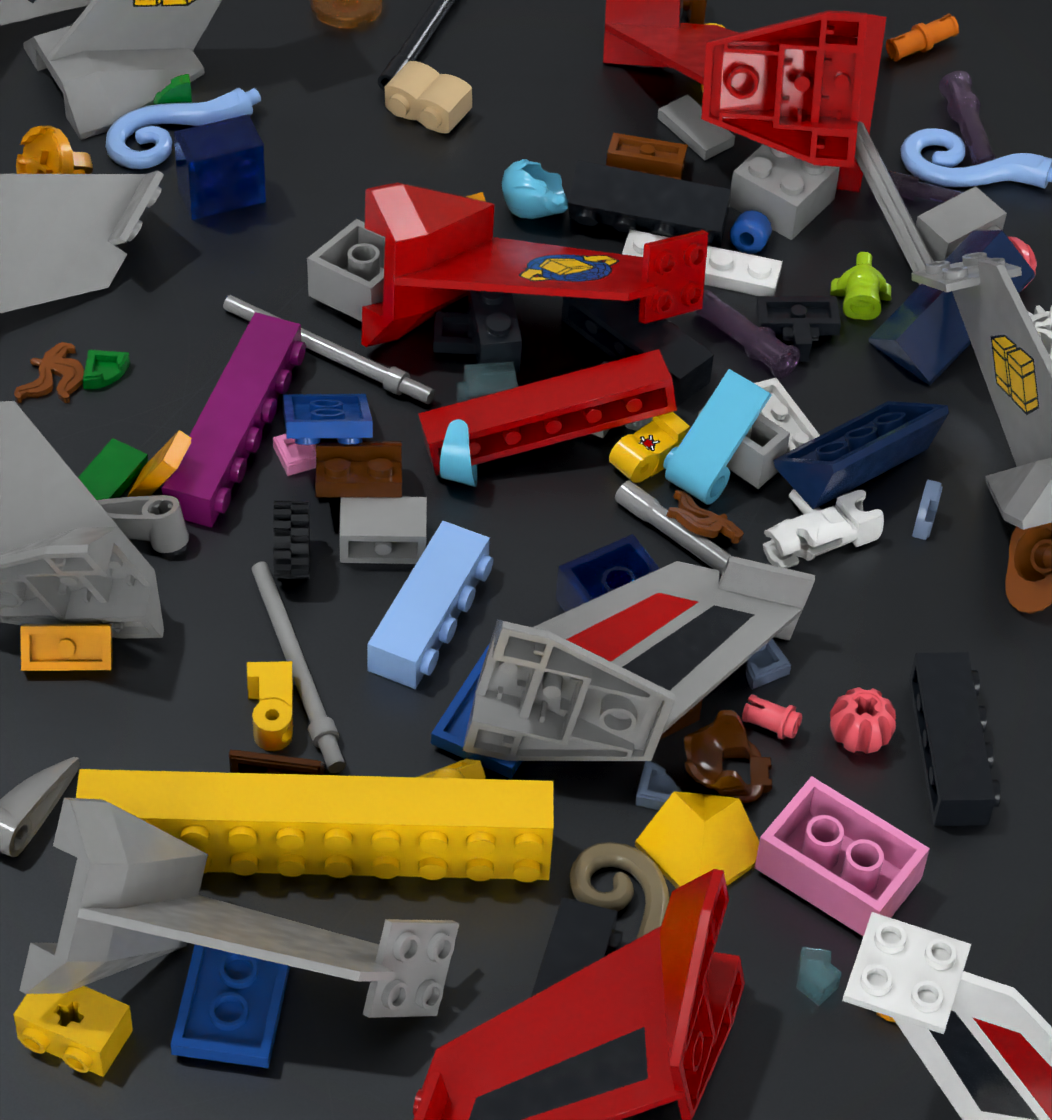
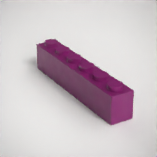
(235, 417)

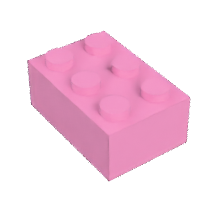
(840, 856)

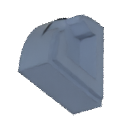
(927, 509)
(767, 665)
(654, 786)

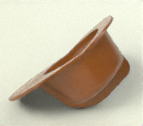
(1030, 569)

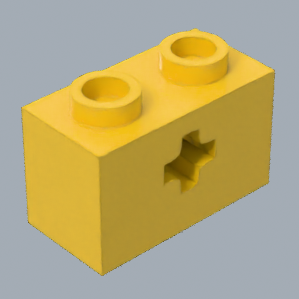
(75, 1026)

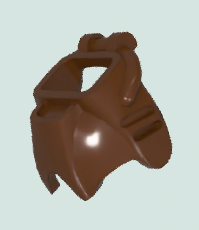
(724, 740)

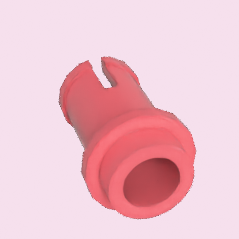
(772, 717)

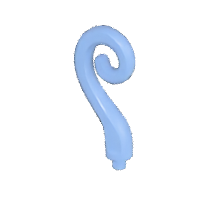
(196, 114)
(1017, 167)

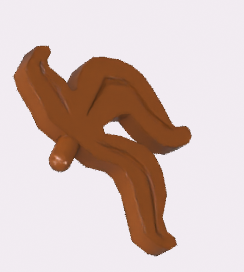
(54, 363)
(702, 521)

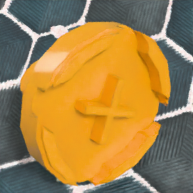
(50, 153)

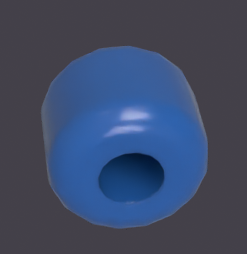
(750, 232)

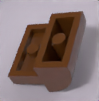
(359, 469)

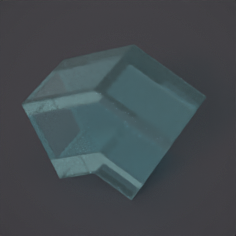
(816, 974)

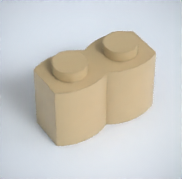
(428, 97)

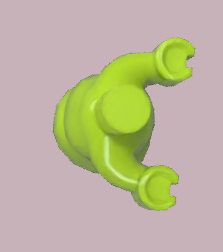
(862, 289)

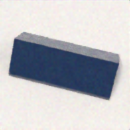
(928, 326)
(860, 449)

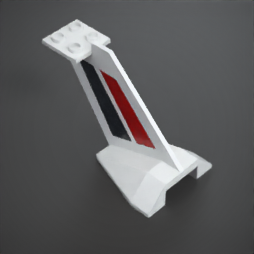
(969, 1031)

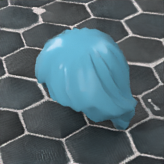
(533, 191)

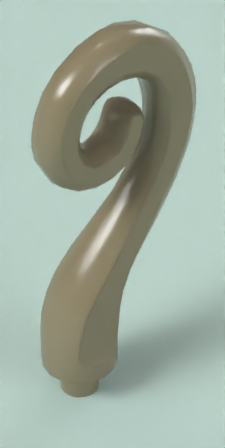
(634, 862)

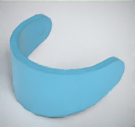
(455, 455)

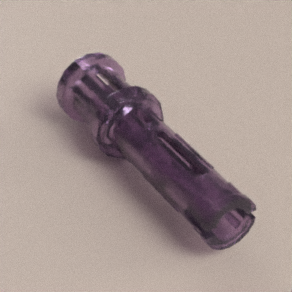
(965, 109)
(759, 342)

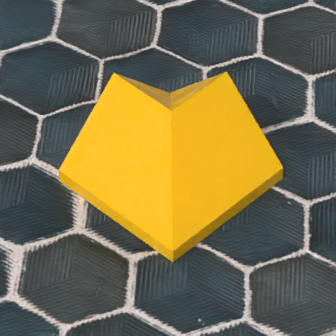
(700, 835)

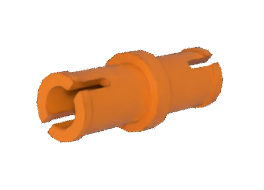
(922, 37)

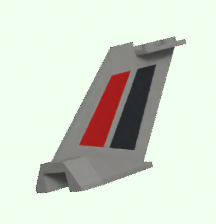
(627, 662)

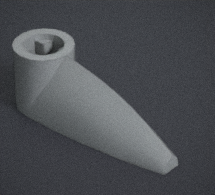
(150, 519)
(30, 804)

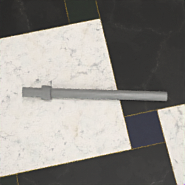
(393, 379)
(321, 728)

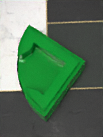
(177, 92)
(104, 368)

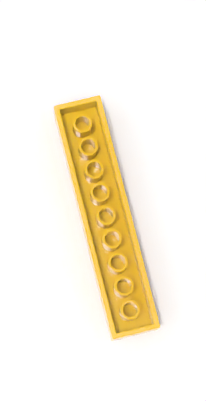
(343, 822)

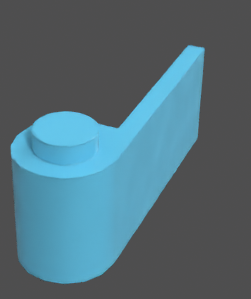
(703, 455)

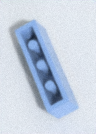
(429, 605)

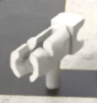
(822, 530)

